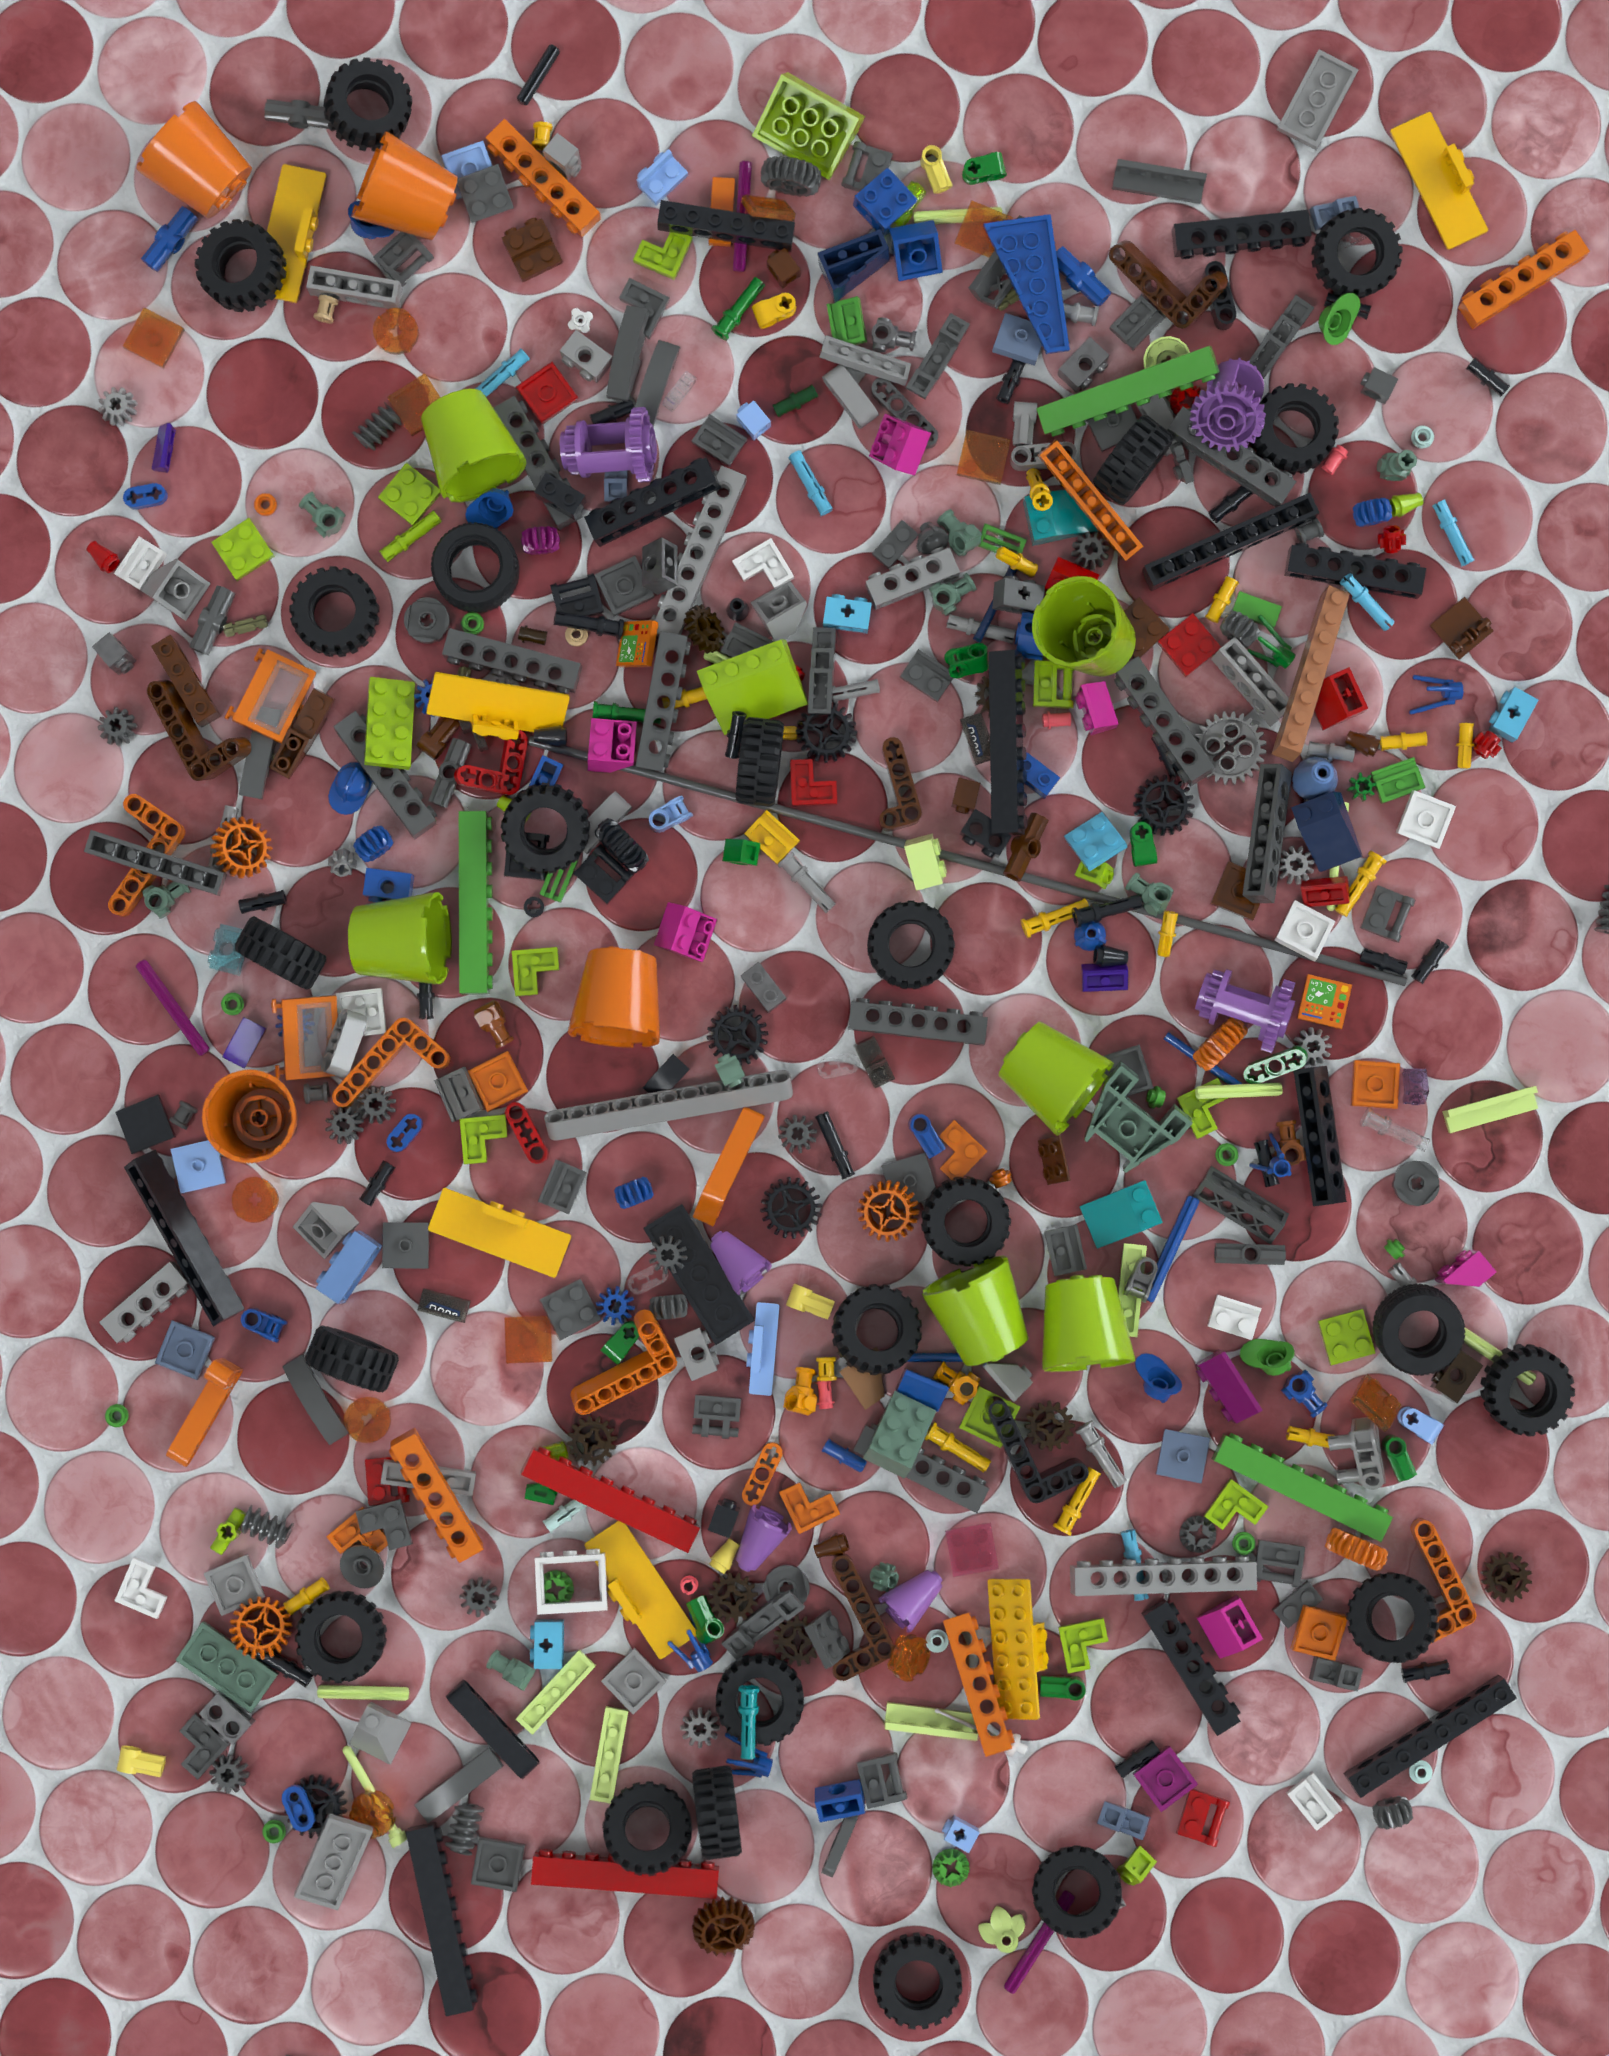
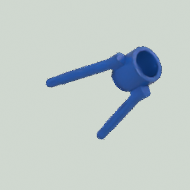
(1449, 690)
(1278, 1164)
(699, 1657)
(759, 1767)

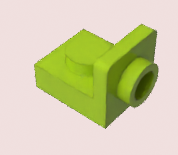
(1101, 875)
(1136, 1866)

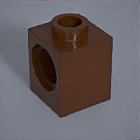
(783, 267)
(965, 795)

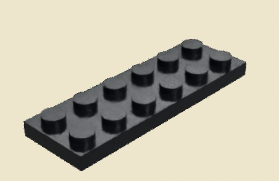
(701, 1277)

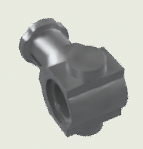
(894, 338)

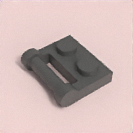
(876, 163)
(397, 252)
(1380, 911)
(1281, 1556)
(874, 1783)

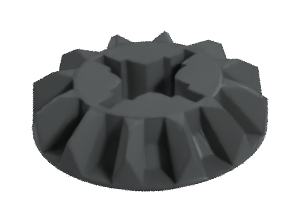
(1188, 1540)

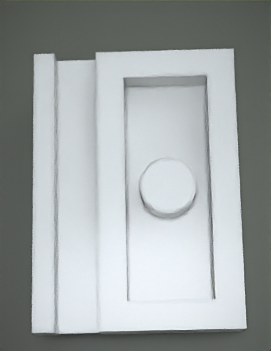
(140, 563)
(1234, 1317)
(1314, 1801)

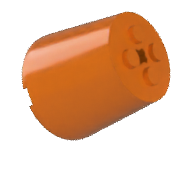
(195, 162)
(405, 190)
(617, 999)
(232, 1115)

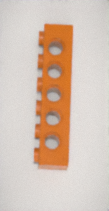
(505, 135)
(1477, 313)
(1090, 500)
(411, 1443)
(990, 1744)

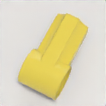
(935, 170)
(805, 1300)
(135, 1761)

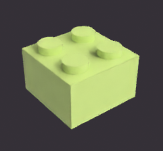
(925, 862)

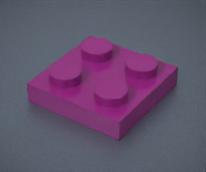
(1165, 1778)

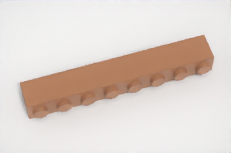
(1310, 674)

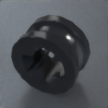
(529, 902)

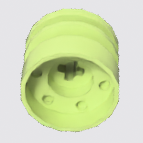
(1162, 349)

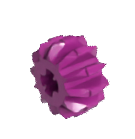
(540, 540)

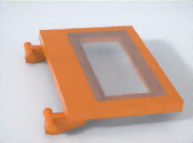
(273, 696)
(306, 1033)

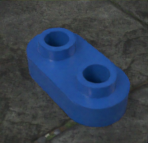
(298, 1807)

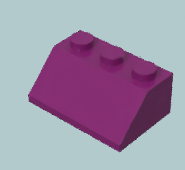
(1227, 1387)

